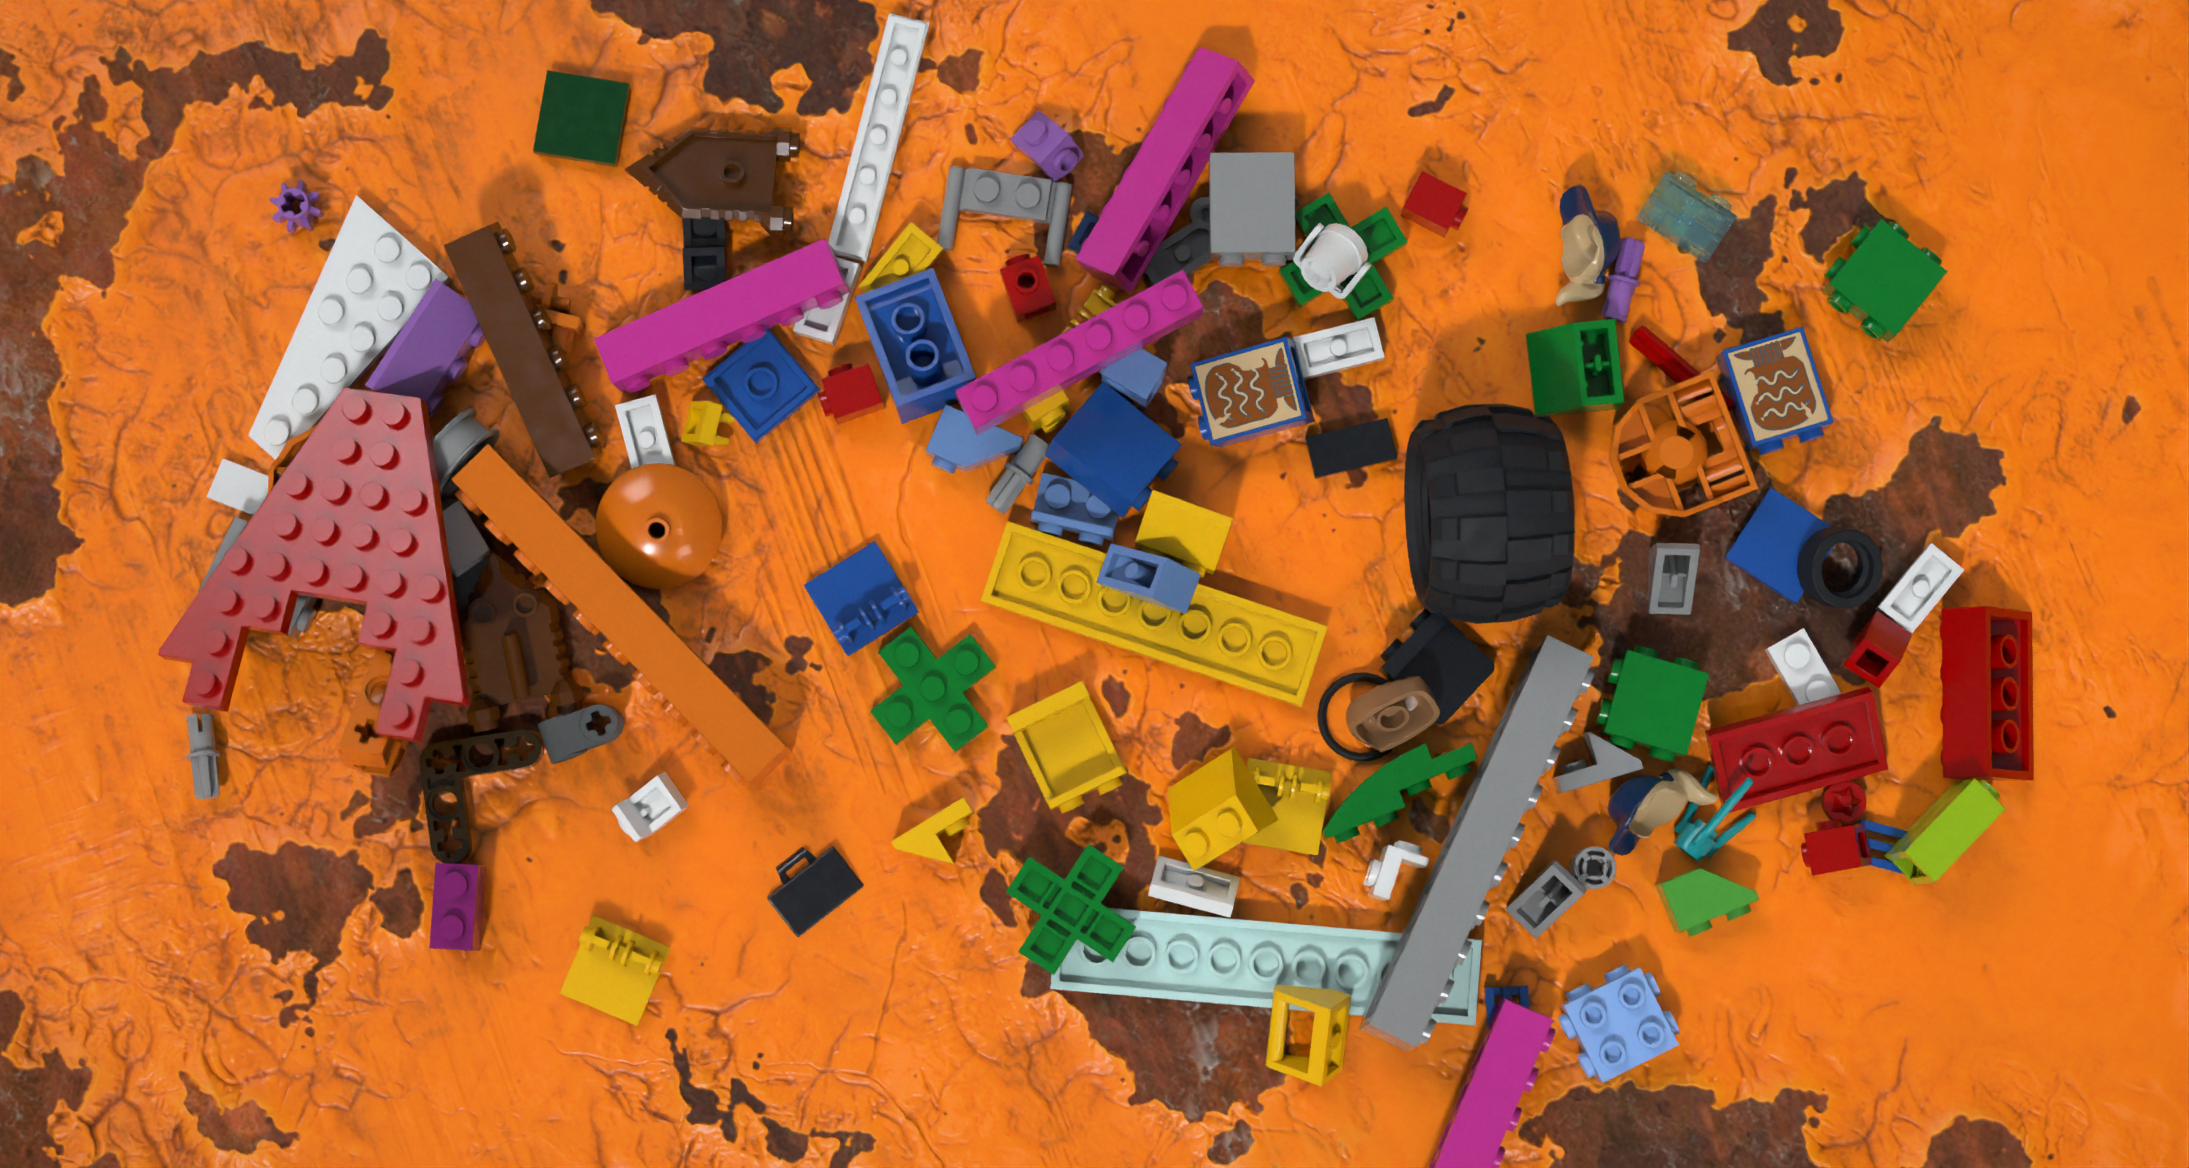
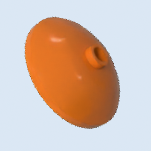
(665, 496)

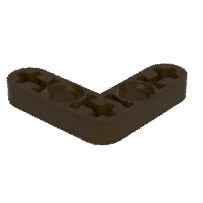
(452, 781)

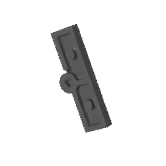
(1186, 248)

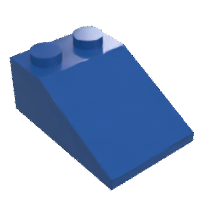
(916, 344)

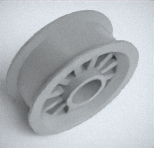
(458, 445)

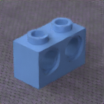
(1136, 377)

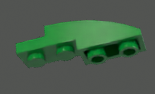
(1380, 795)

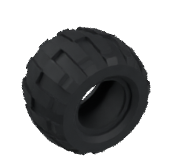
(1489, 513)

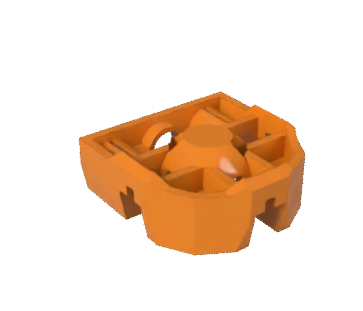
(1689, 457)
(360, 744)

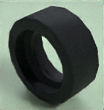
(1868, 569)

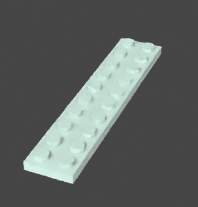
(1245, 961)

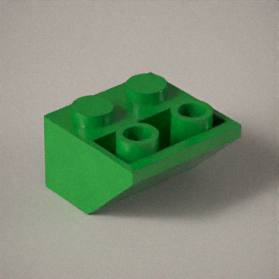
(1575, 368)

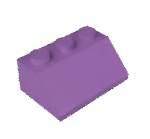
(430, 348)

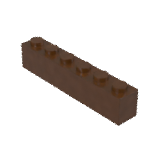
(524, 348)

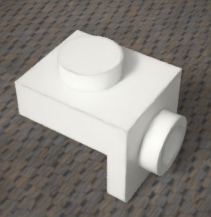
(650, 808)

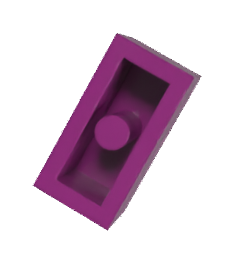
(457, 907)

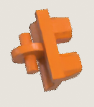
(563, 326)

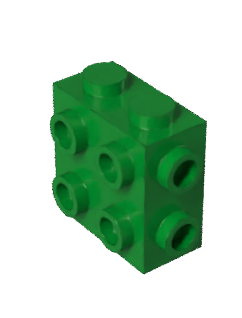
(1882, 279)
(1652, 703)

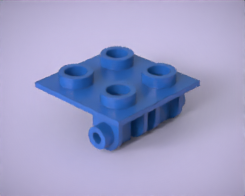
(861, 598)

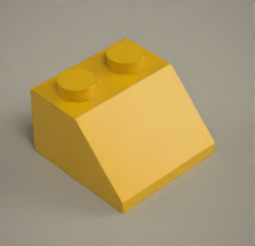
(1183, 532)
(1217, 809)

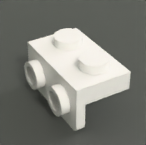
(1383, 873)

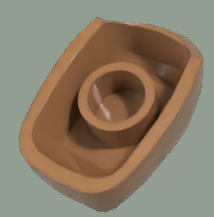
(1392, 713)

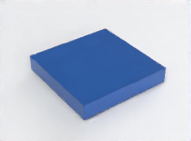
(761, 385)
(1772, 542)

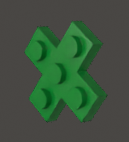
(1381, 238)
(933, 689)
(1070, 909)

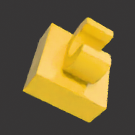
(703, 424)

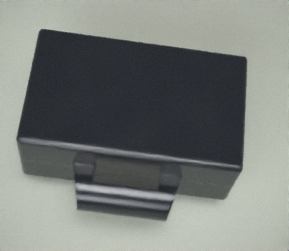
(814, 889)

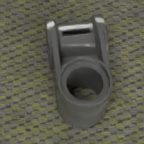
(574, 734)

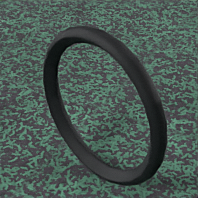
(1322, 724)

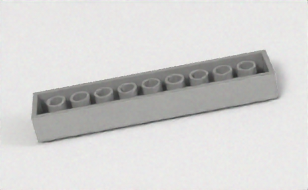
(1477, 843)

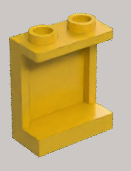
(1067, 748)

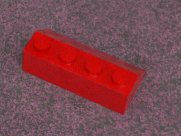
(1987, 694)

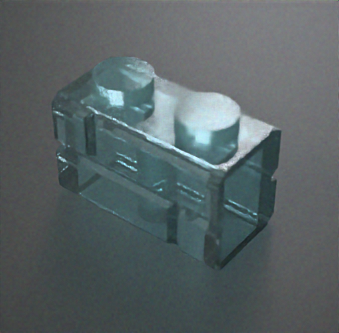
(1687, 215)

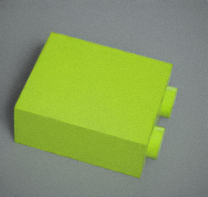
(1946, 830)

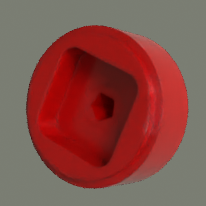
(1843, 801)

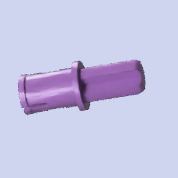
(1623, 280)

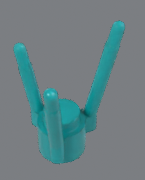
(1698, 838)

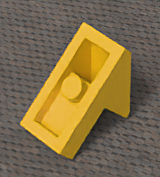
(924, 838)

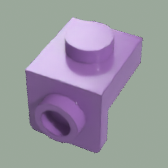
(1047, 146)

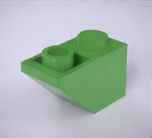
(1701, 896)

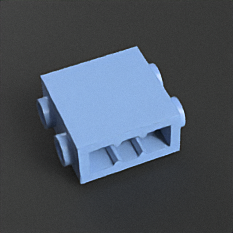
(1617, 1023)

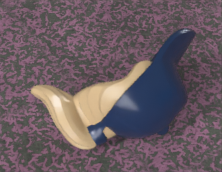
(1589, 247)
(1649, 802)

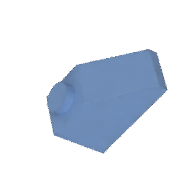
(958, 447)
(1148, 578)

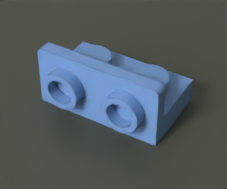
(1070, 507)

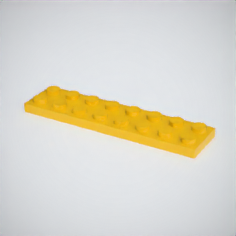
(1215, 638)

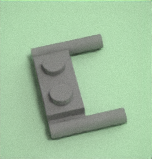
(1006, 197)

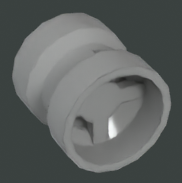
(1587, 870)

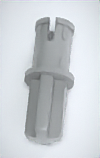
(1017, 474)
(203, 757)

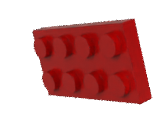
(1798, 748)

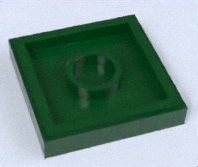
(581, 118)

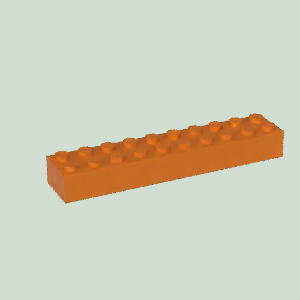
(621, 615)

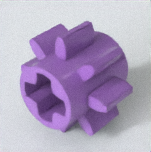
(307, 205)

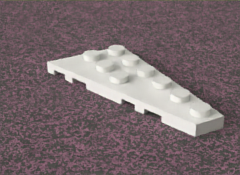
(347, 325)

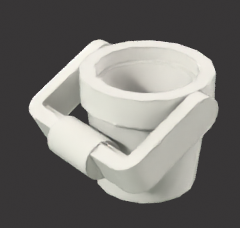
(1332, 259)

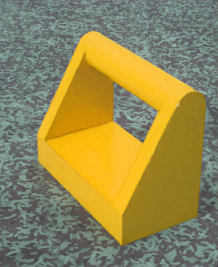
(1328, 1033)

